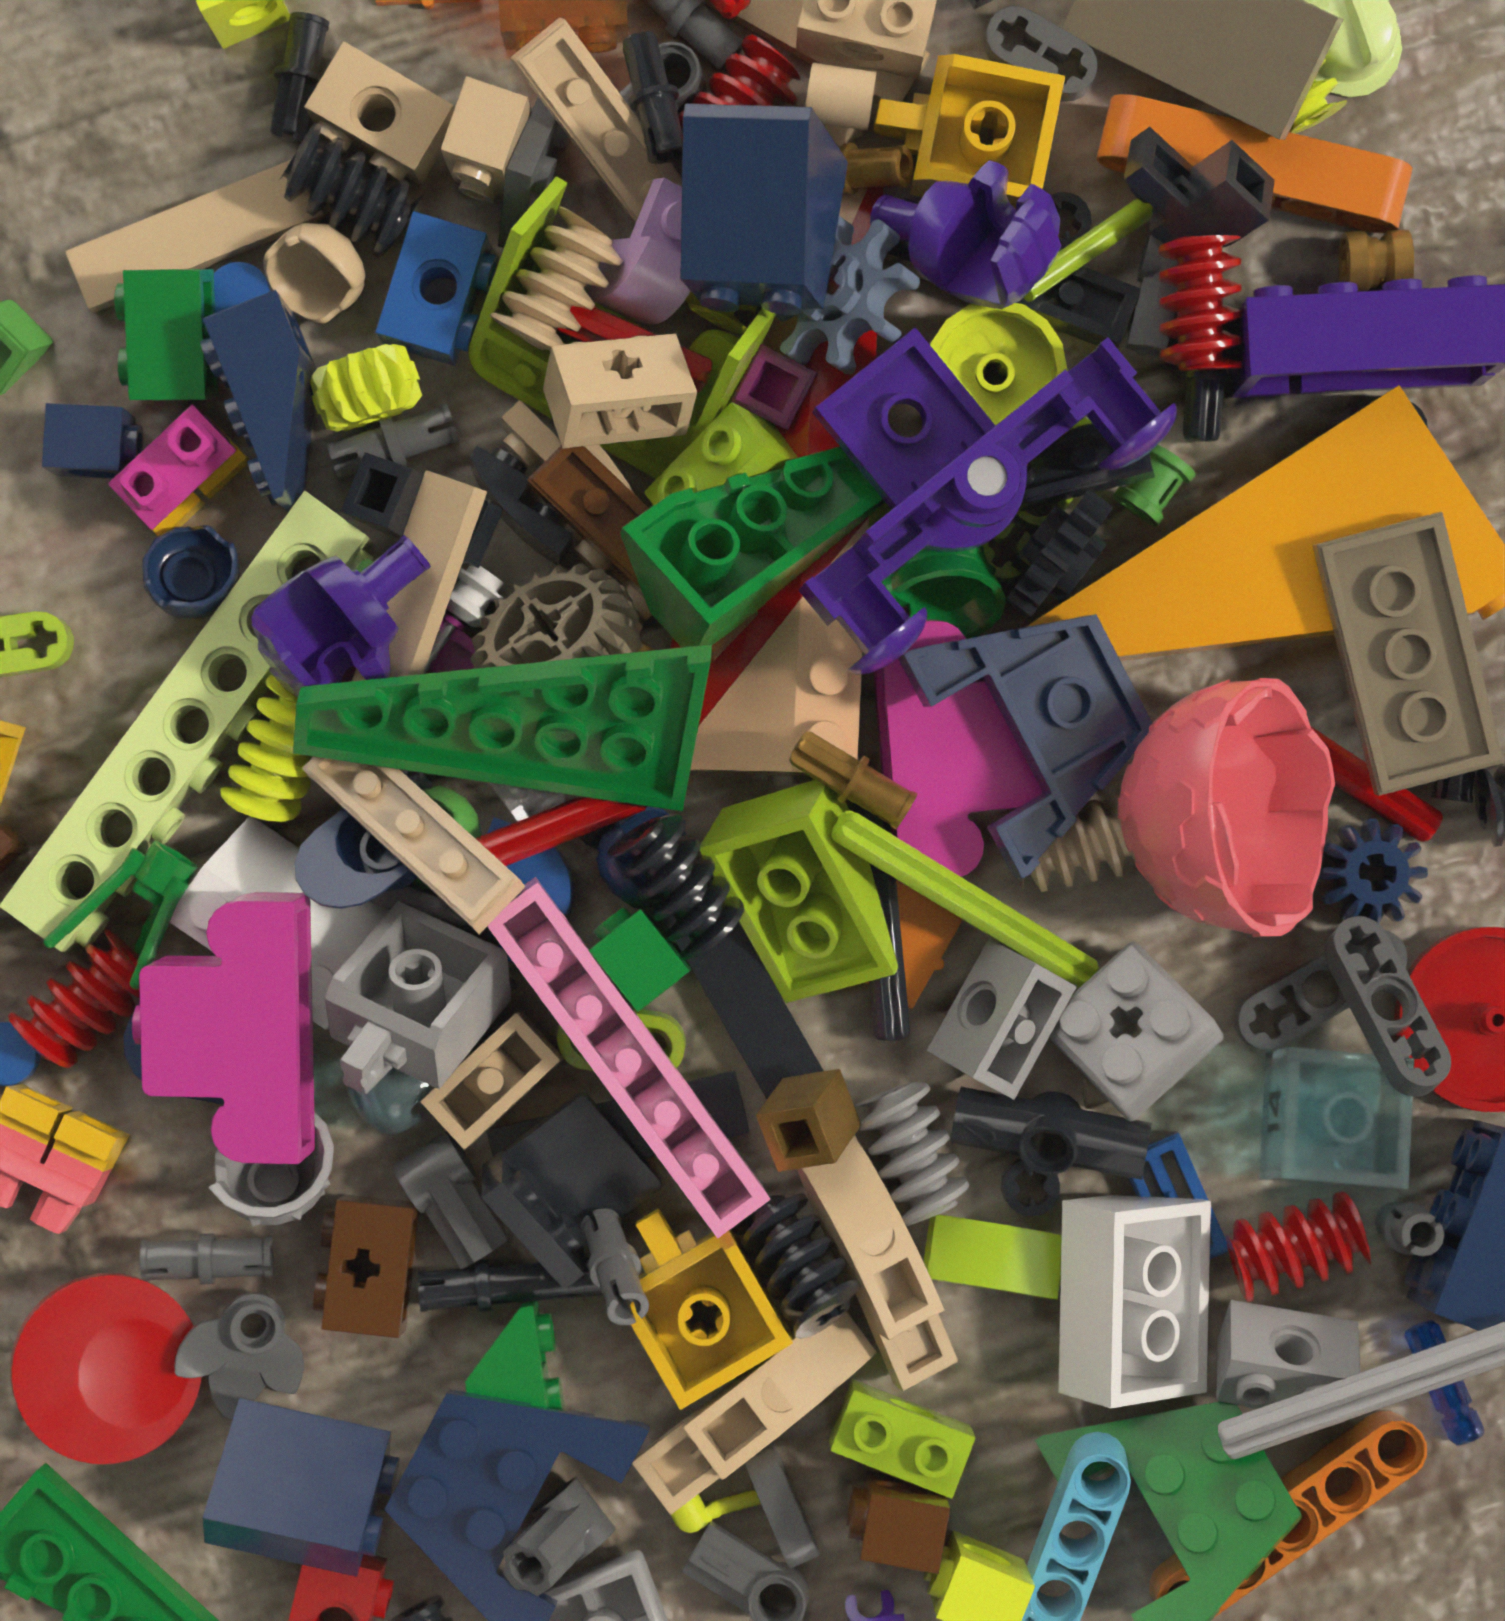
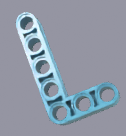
(1083, 1500)

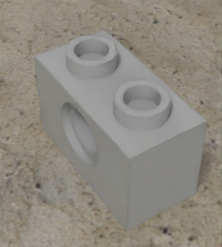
(1001, 1018)
(1281, 1353)

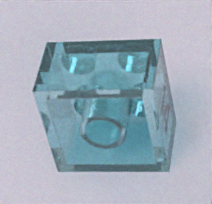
(1333, 1121)

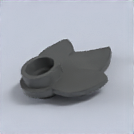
(242, 1362)

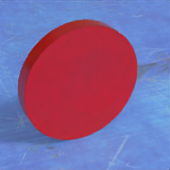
(1465, 995)
(100, 1369)

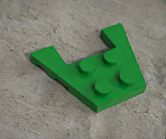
(1212, 1508)

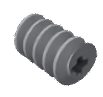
(913, 1151)

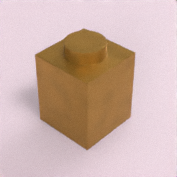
(808, 1120)

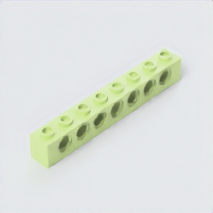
(41, 893)

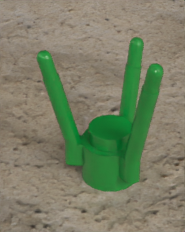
(161, 880)

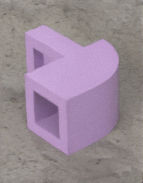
(648, 280)

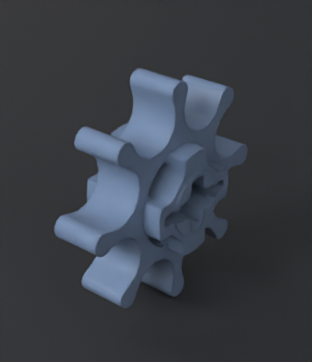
(853, 298)

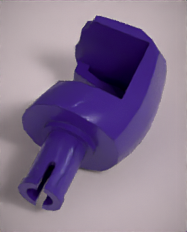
(974, 239)
(335, 619)

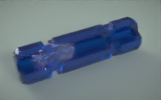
(1452, 1400)

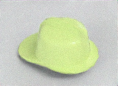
(1364, 48)

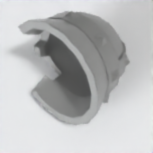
(275, 1191)

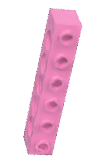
(627, 1059)

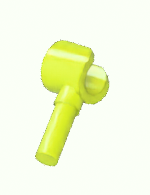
(697, 1515)

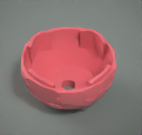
(1231, 807)

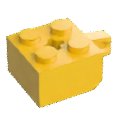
(964, 98)
(716, 1272)

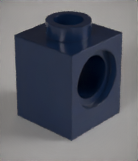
(89, 440)

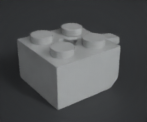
(414, 999)

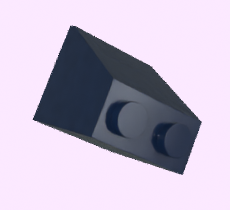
(758, 206)

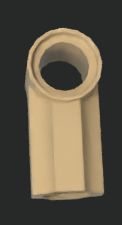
(841, 100)

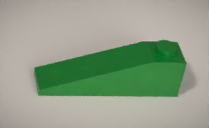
(731, 548)

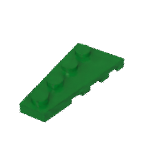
(80, 1562)

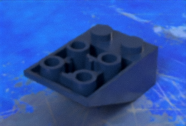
(268, 368)
(1468, 1270)

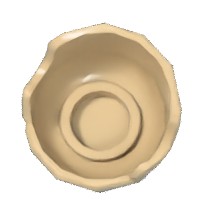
(315, 271)

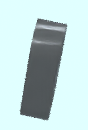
(1048, 40)
(782, 1506)

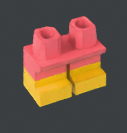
(54, 1151)

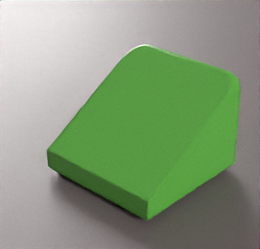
(20, 343)

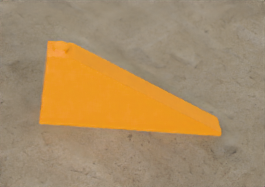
(1249, 560)

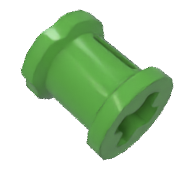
(1149, 497)

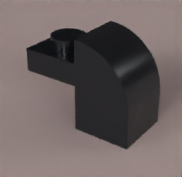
(1214, 197)
(385, 496)

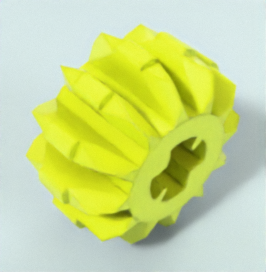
(365, 387)

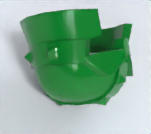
(951, 588)

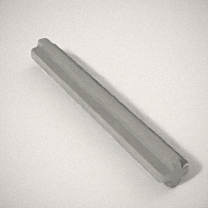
(1364, 1392)

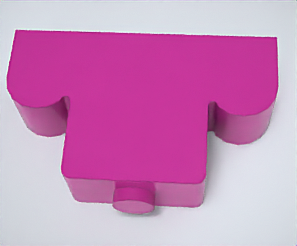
(950, 755)
(238, 1027)

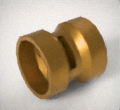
(1375, 261)

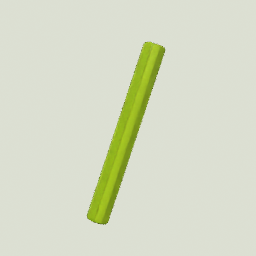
(962, 898)

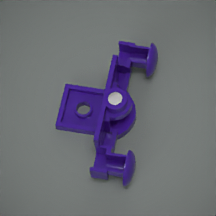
(956, 477)

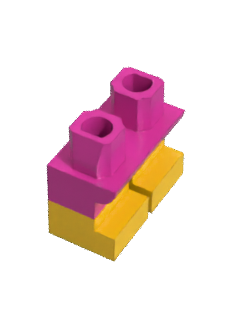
(166, 473)

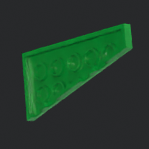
(559, 726)

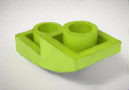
(993, 1256)

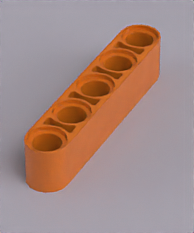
(1309, 174)
(1320, 1512)

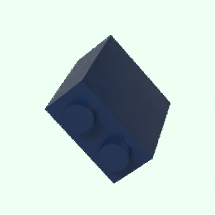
(300, 1488)

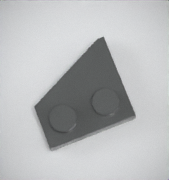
(530, 166)

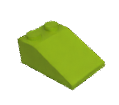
(803, 895)

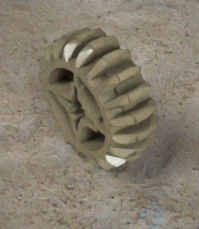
(559, 619)

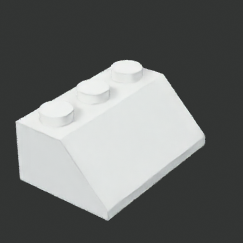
(264, 862)
(1134, 1298)

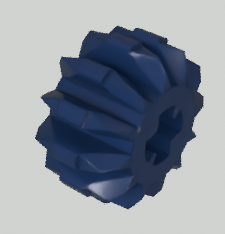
(1383, 854)

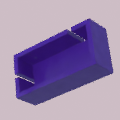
(1369, 337)

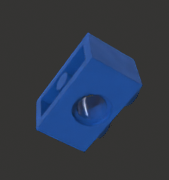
(431, 252)

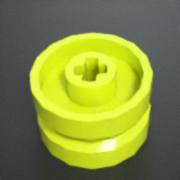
(1011, 338)

